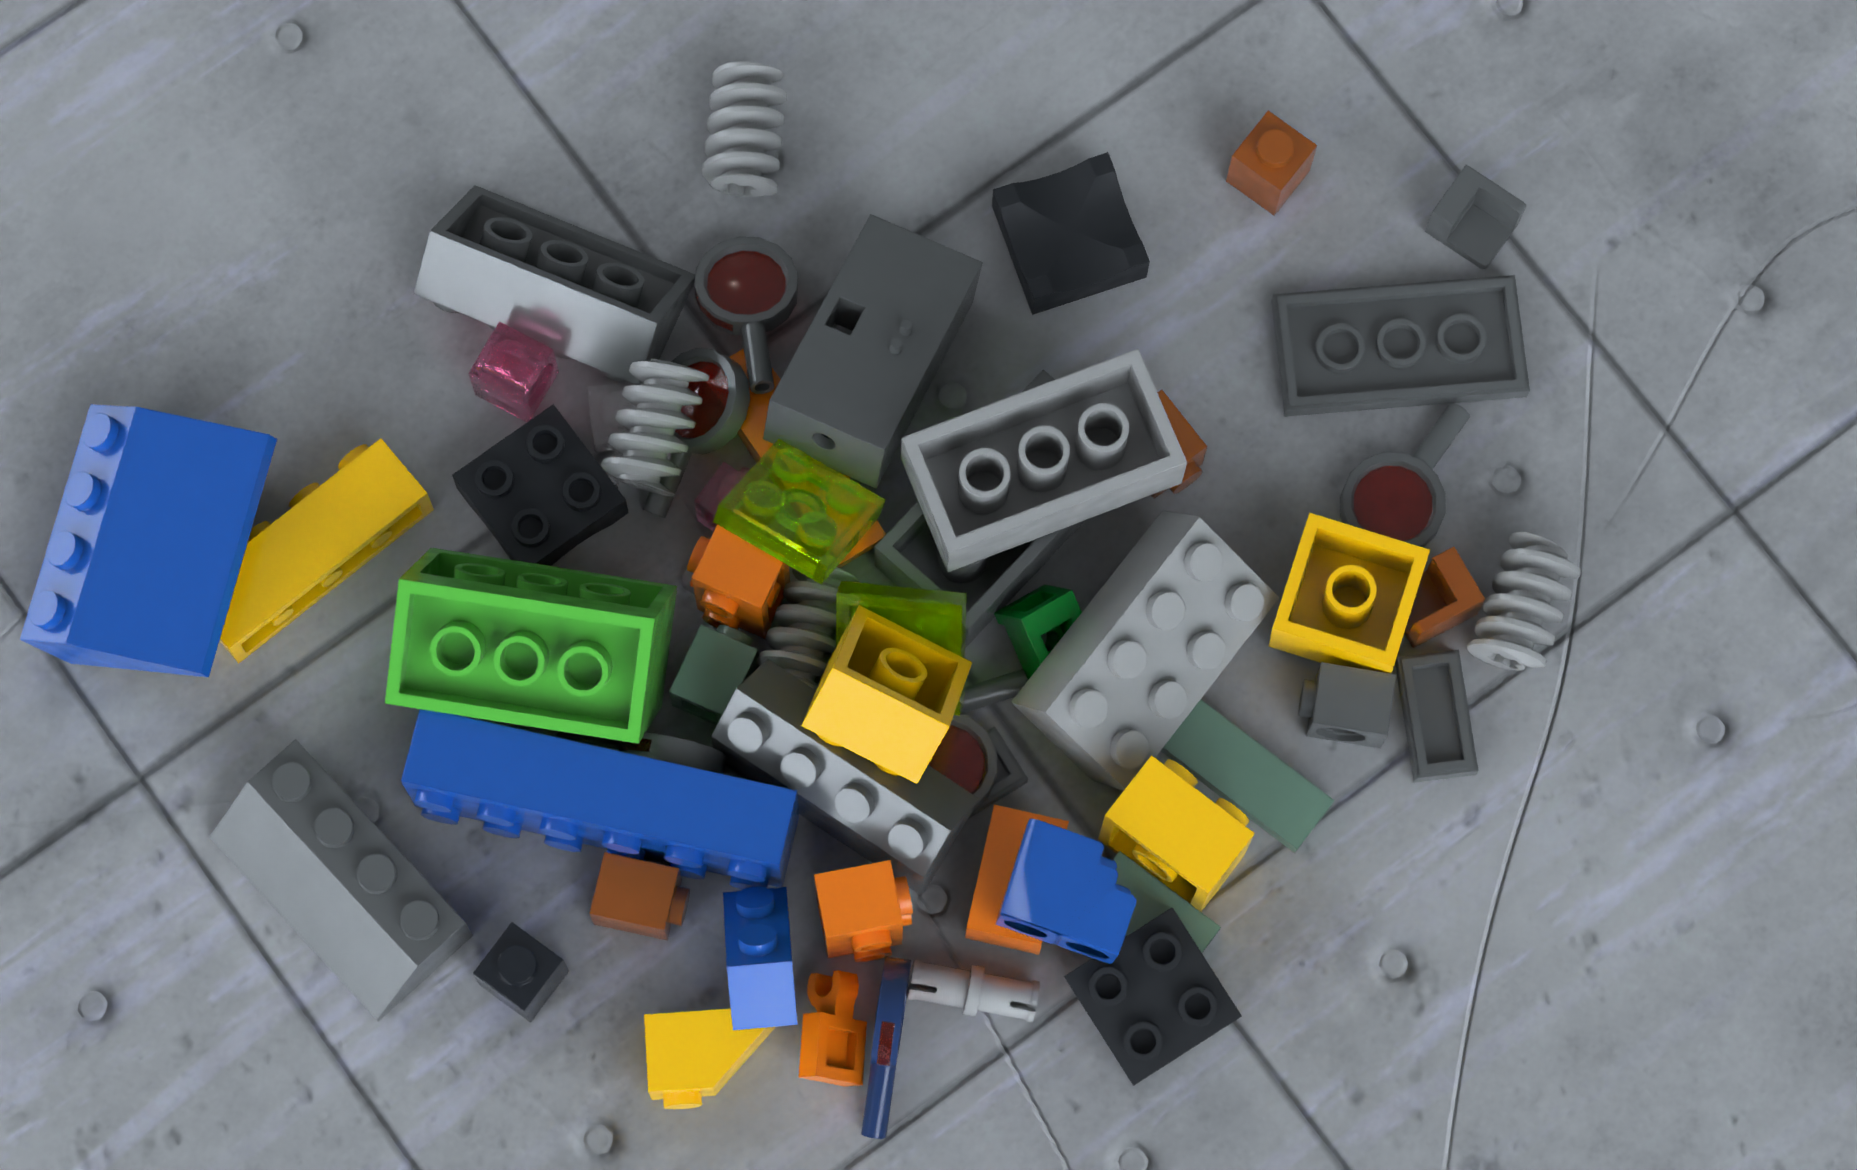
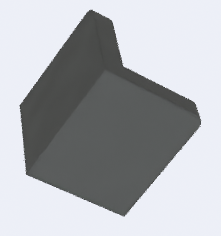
(1475, 217)

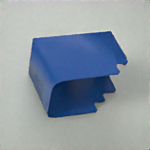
(1066, 893)

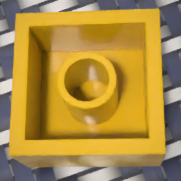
(1348, 596)
(887, 695)
(1177, 831)

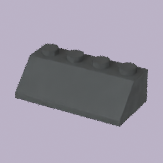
(552, 283)
(836, 788)
(338, 881)

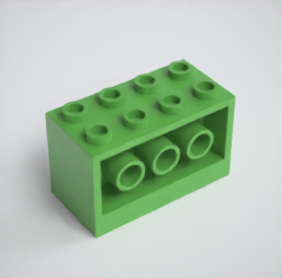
(530, 644)

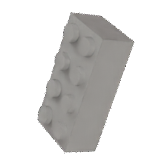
(1043, 460)
(1145, 649)

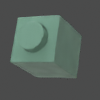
(713, 671)

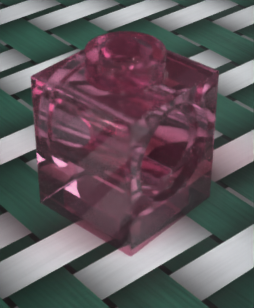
(513, 372)

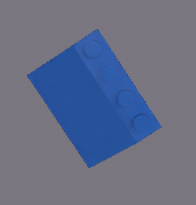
(148, 541)

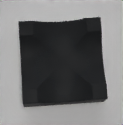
(1070, 234)
(540, 490)
(1153, 997)

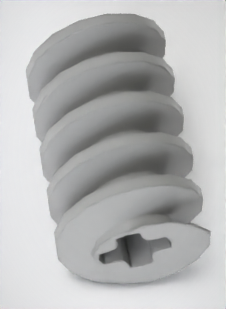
(740, 127)
(653, 424)
(1523, 603)
(805, 626)

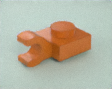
(831, 1038)

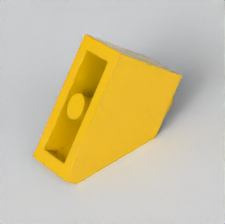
(695, 1054)

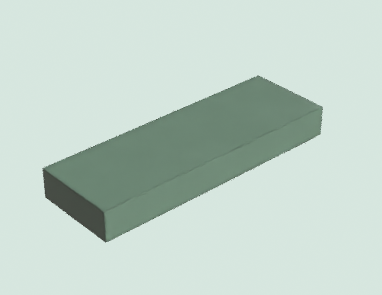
(1248, 776)

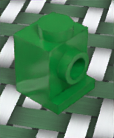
(1038, 612)

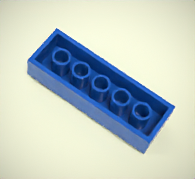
(600, 799)

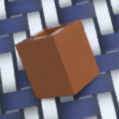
(1443, 598)

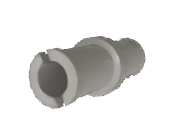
(973, 990)

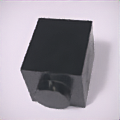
(521, 972)

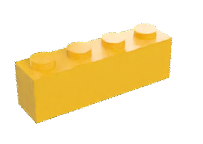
(320, 543)

